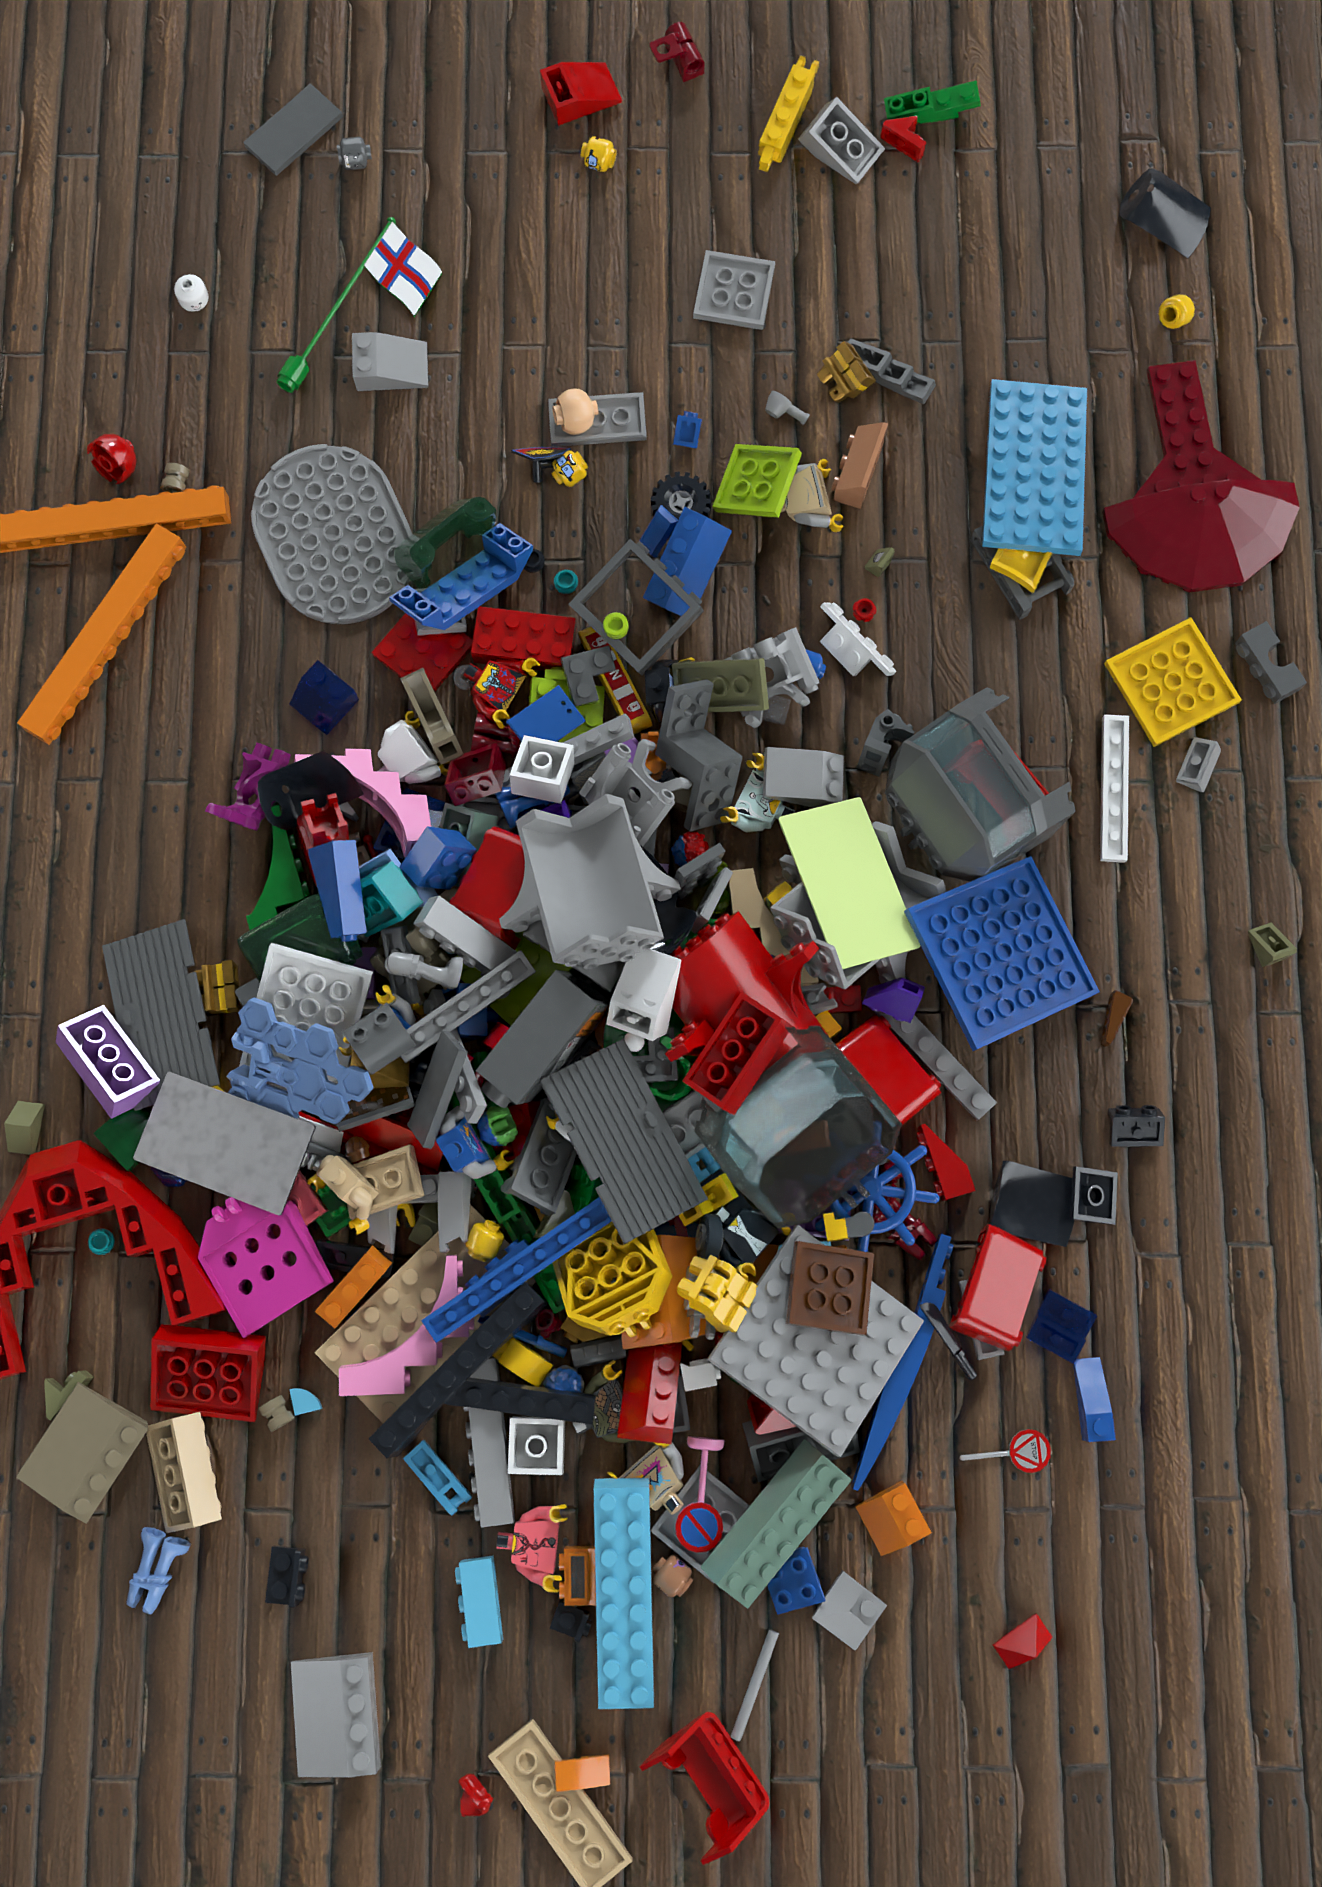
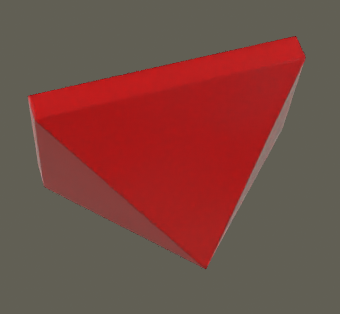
(1023, 1642)

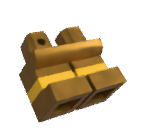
(848, 371)
(219, 987)

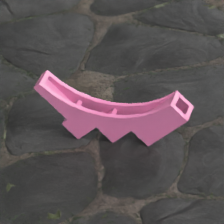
(382, 790)
(388, 1372)

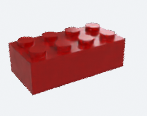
(522, 636)

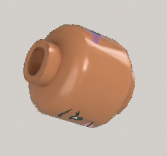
(672, 1576)

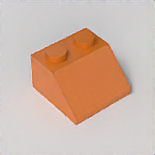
(893, 1519)

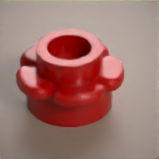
(864, 604)

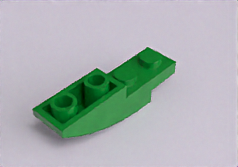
(933, 105)

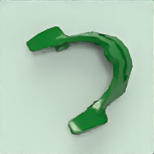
(682, 1088)

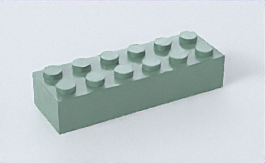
(775, 1524)

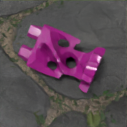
(254, 768)

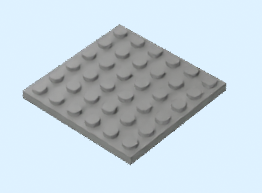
(812, 1374)

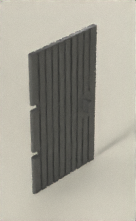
(161, 1004)
(624, 1140)

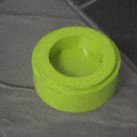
(615, 625)

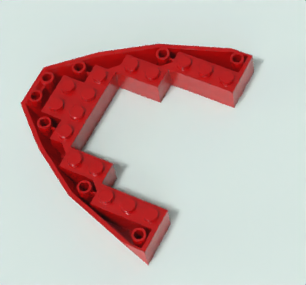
(81, 1183)

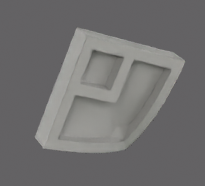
(849, 1610)

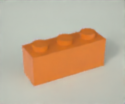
(353, 1287)

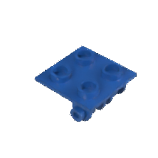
(796, 1583)

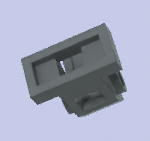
(875, 748)

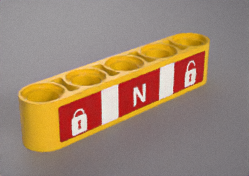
(618, 684)

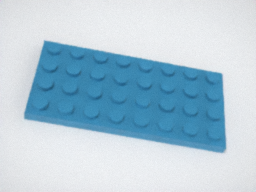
(1035, 468)

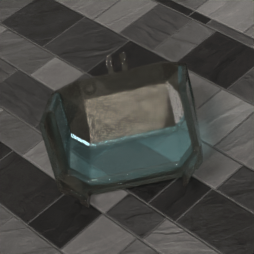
(802, 1132)

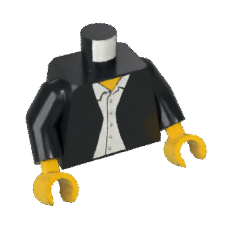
(745, 1238)

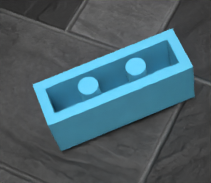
(479, 1601)

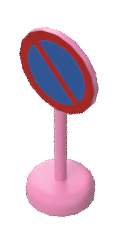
(700, 1524)

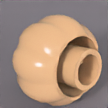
(574, 411)

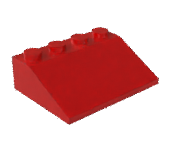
(206, 1372)

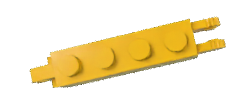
(786, 113)

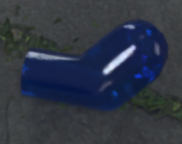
(168, 1179)

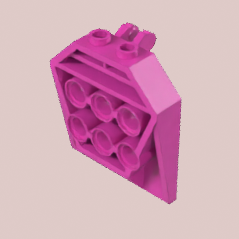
(232, 1231)

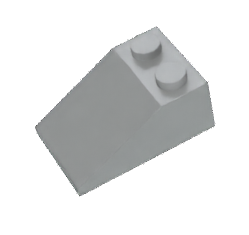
(841, 141)
(388, 362)
(803, 776)

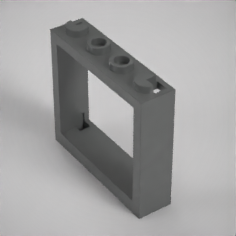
(673, 582)

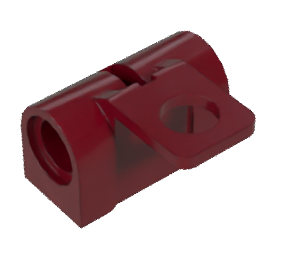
(682, 50)

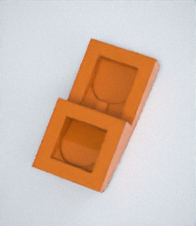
(582, 1773)

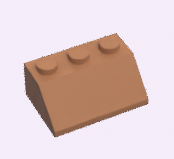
(859, 464)

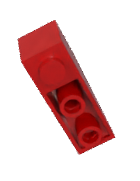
(949, 1171)

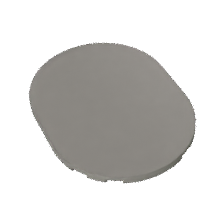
(331, 533)

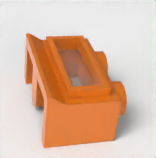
(579, 1575)

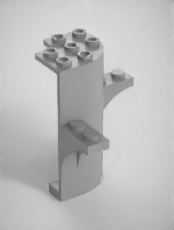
(588, 885)
(799, 924)

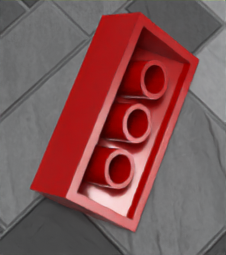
(737, 1053)
(394, 1133)
(650, 1393)

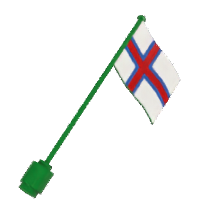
(398, 268)

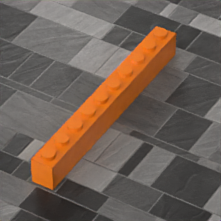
(113, 518)
(102, 634)

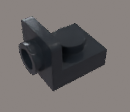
(571, 1621)

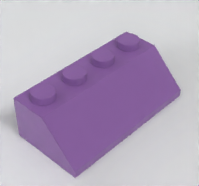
(106, 1060)

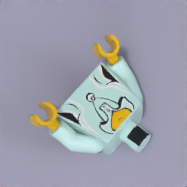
(752, 809)

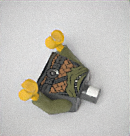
(607, 1406)

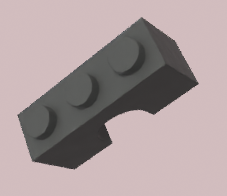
(1276, 681)

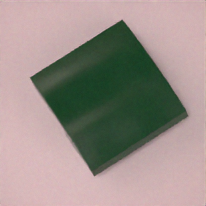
(123, 1135)

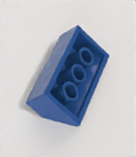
(691, 557)

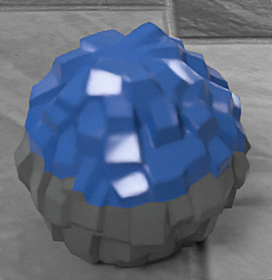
(565, 1379)

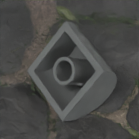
(379, 1038)

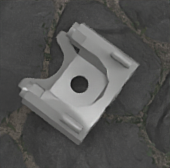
(789, 663)
(618, 776)

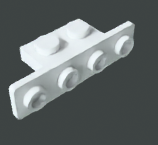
(850, 646)

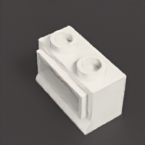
(699, 1374)

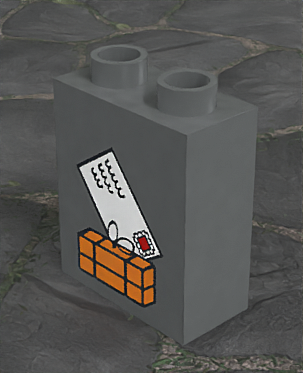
(542, 1039)

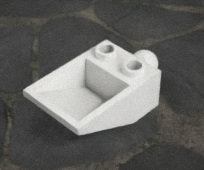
(644, 997)

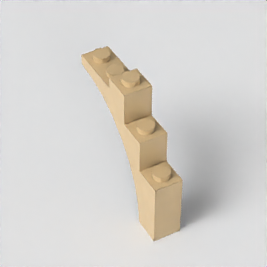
(748, 901)

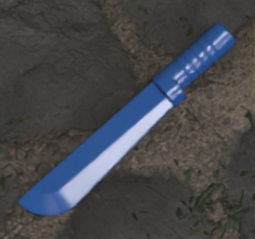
(537, 1341)

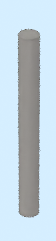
(754, 1685)

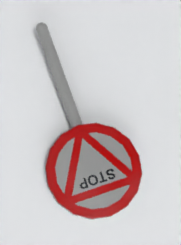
(1027, 1450)

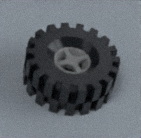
(681, 493)

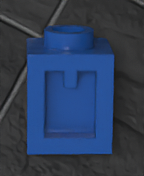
(687, 430)

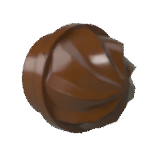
(356, 1149)

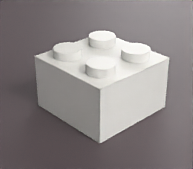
(542, 769)
(536, 1446)

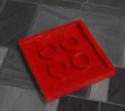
(435, 653)

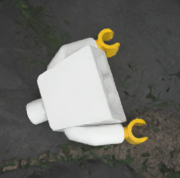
(408, 754)

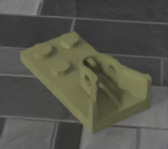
(737, 682)

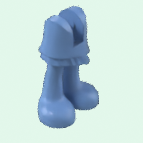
(157, 1582)

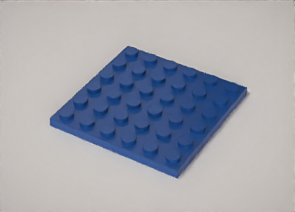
(1001, 952)

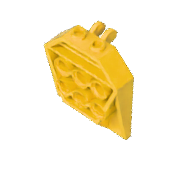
(630, 1298)

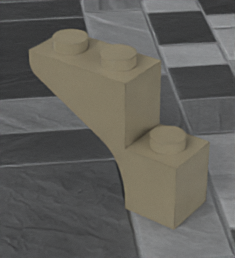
(432, 716)

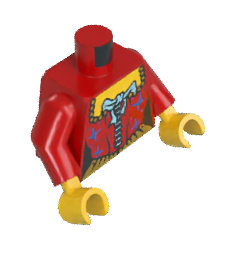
(498, 686)

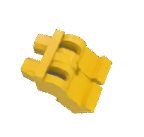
(718, 1292)

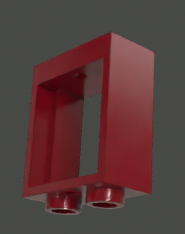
(485, 773)

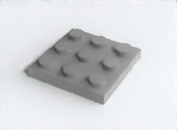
(734, 290)
(719, 1496)

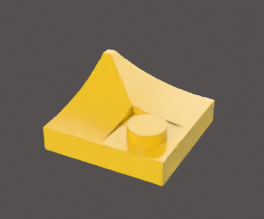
(1021, 566)

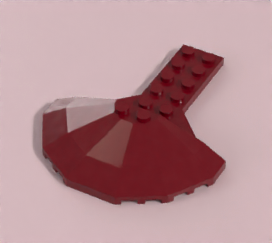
(1198, 512)

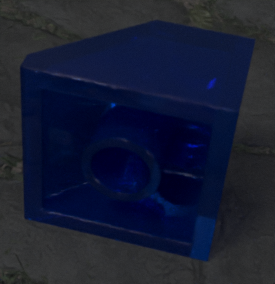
(323, 697)

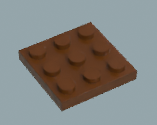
(830, 1288)

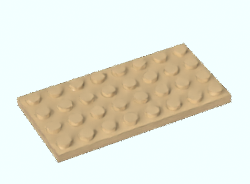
(397, 1313)

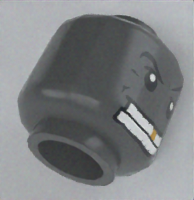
(353, 153)

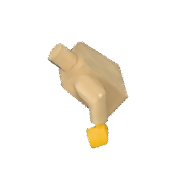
(348, 1186)

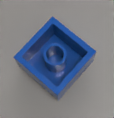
(438, 858)

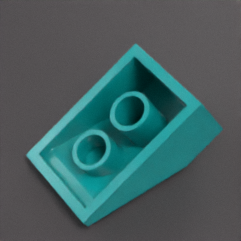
(387, 898)

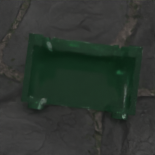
(417, 552)
(298, 928)

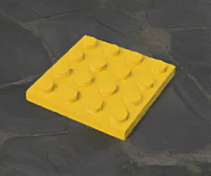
(1172, 682)

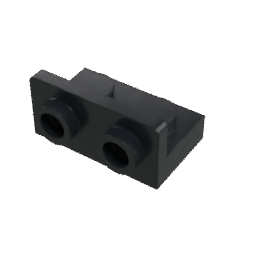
(1136, 1126)
(286, 1575)

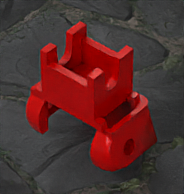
(320, 826)

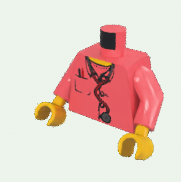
(535, 1544)

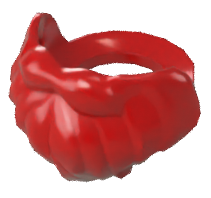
(475, 1797)

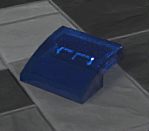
(1061, 1326)

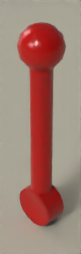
(367, 839)

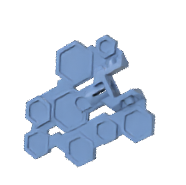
(303, 1077)

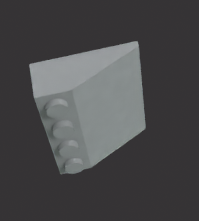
(336, 1716)

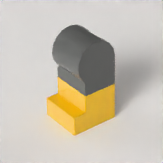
(847, 1228)

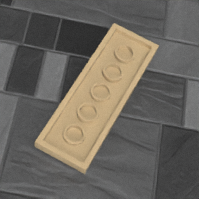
(564, 1817)

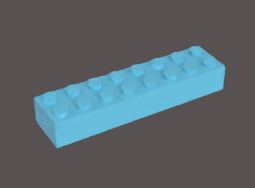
(623, 1593)

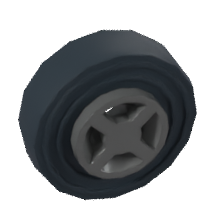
(709, 1236)

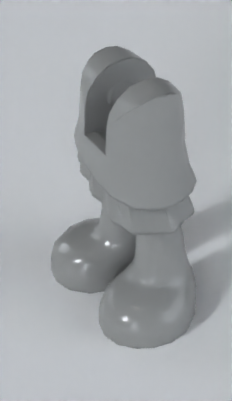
(413, 966)

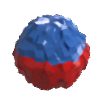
(689, 847)

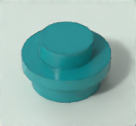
(566, 581)
(101, 1241)

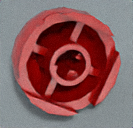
(113, 457)

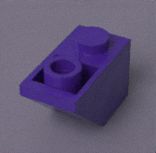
(895, 998)

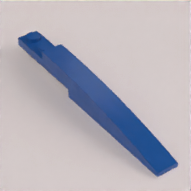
(900, 1382)

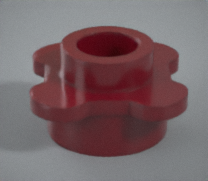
(543, 1320)

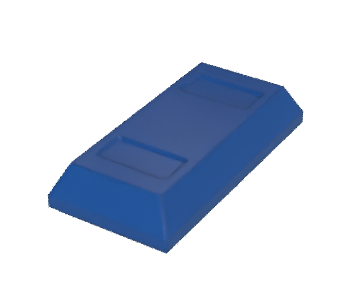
(658, 531)

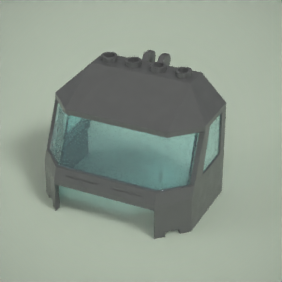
(970, 793)

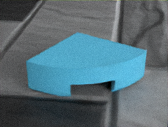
(304, 1401)

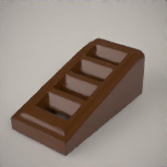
(1116, 1011)

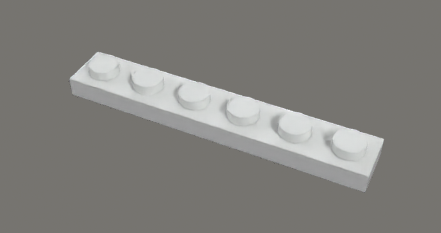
(1114, 788)

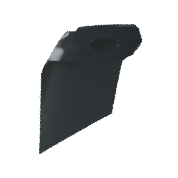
(1167, 211)
(306, 779)
(1032, 1204)

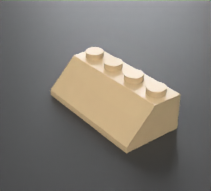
(183, 1472)

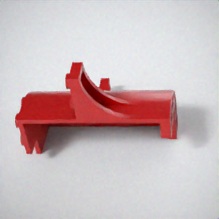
(732, 961)

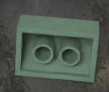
(469, 823)

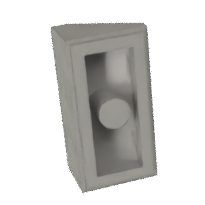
(1199, 764)

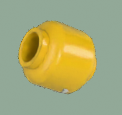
(1176, 311)
(484, 1240)

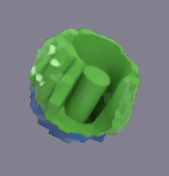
(497, 1126)

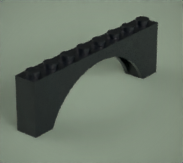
(422, 1405)

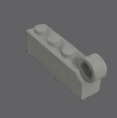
(462, 936)

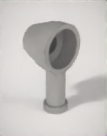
(779, 404)

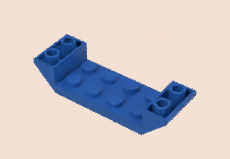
(470, 583)

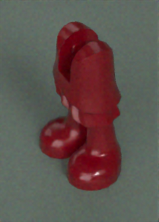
(484, 726)
(914, 1225)

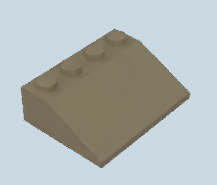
(82, 1452)

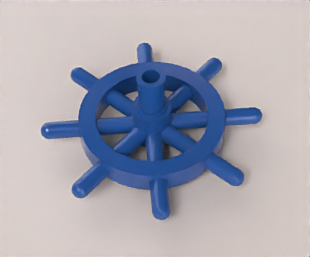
(877, 1189)

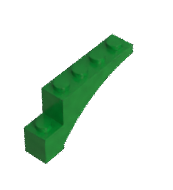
(284, 883)

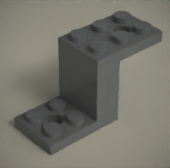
(698, 754)

